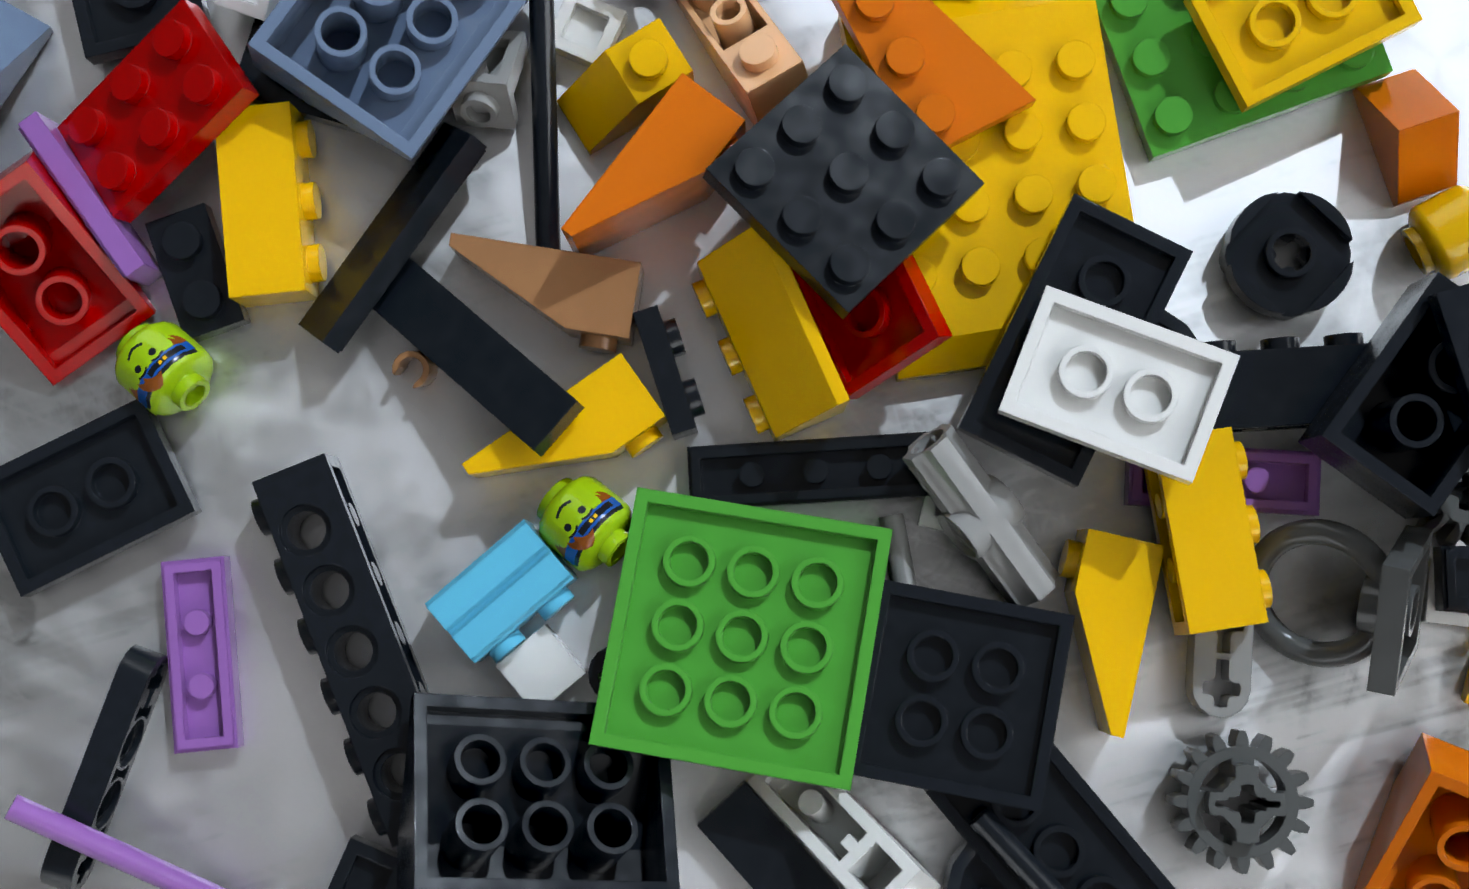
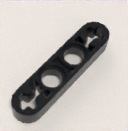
(108, 760)

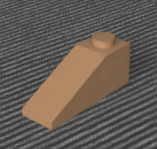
(573, 290)

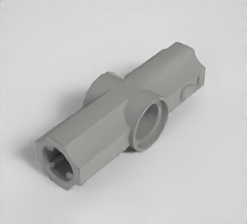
(981, 516)

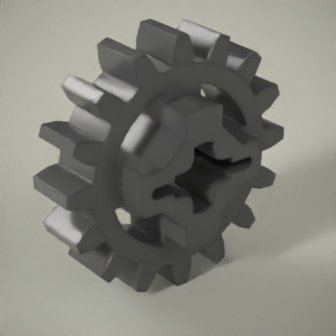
(1243, 826)

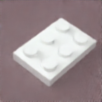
(1119, 385)

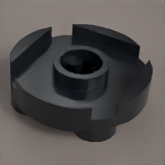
(1323, 255)

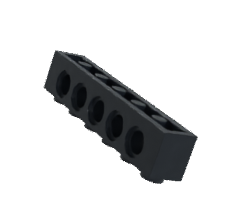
(280, 509)

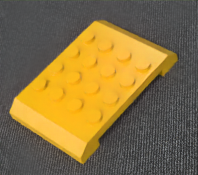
(1028, 169)

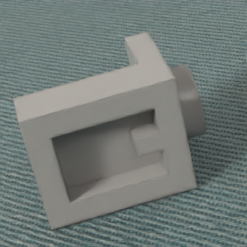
(490, 93)

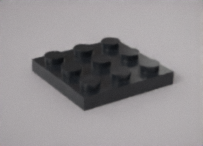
(843, 180)
(963, 695)

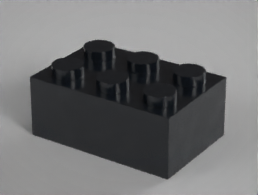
(1398, 412)

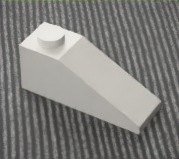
(843, 835)

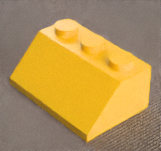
(769, 336)

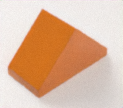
(1411, 134)

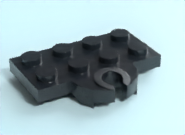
(1101, 261)
(1070, 838)

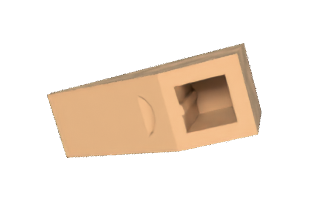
(747, 52)

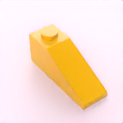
(615, 420)
(1112, 598)

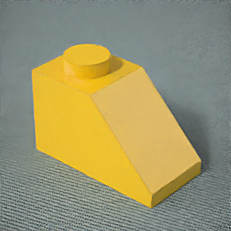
(623, 86)

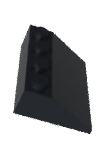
(525, 802)

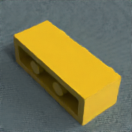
(270, 207)
(1210, 542)

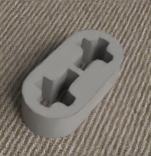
(1235, 668)

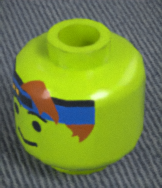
(163, 368)
(584, 522)

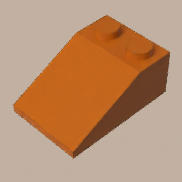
(657, 169)
(1423, 823)

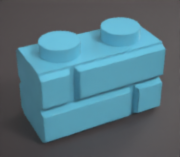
(503, 593)

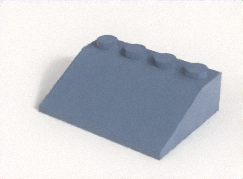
(381, 62)

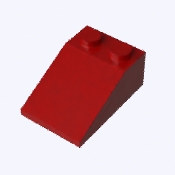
(56, 281)

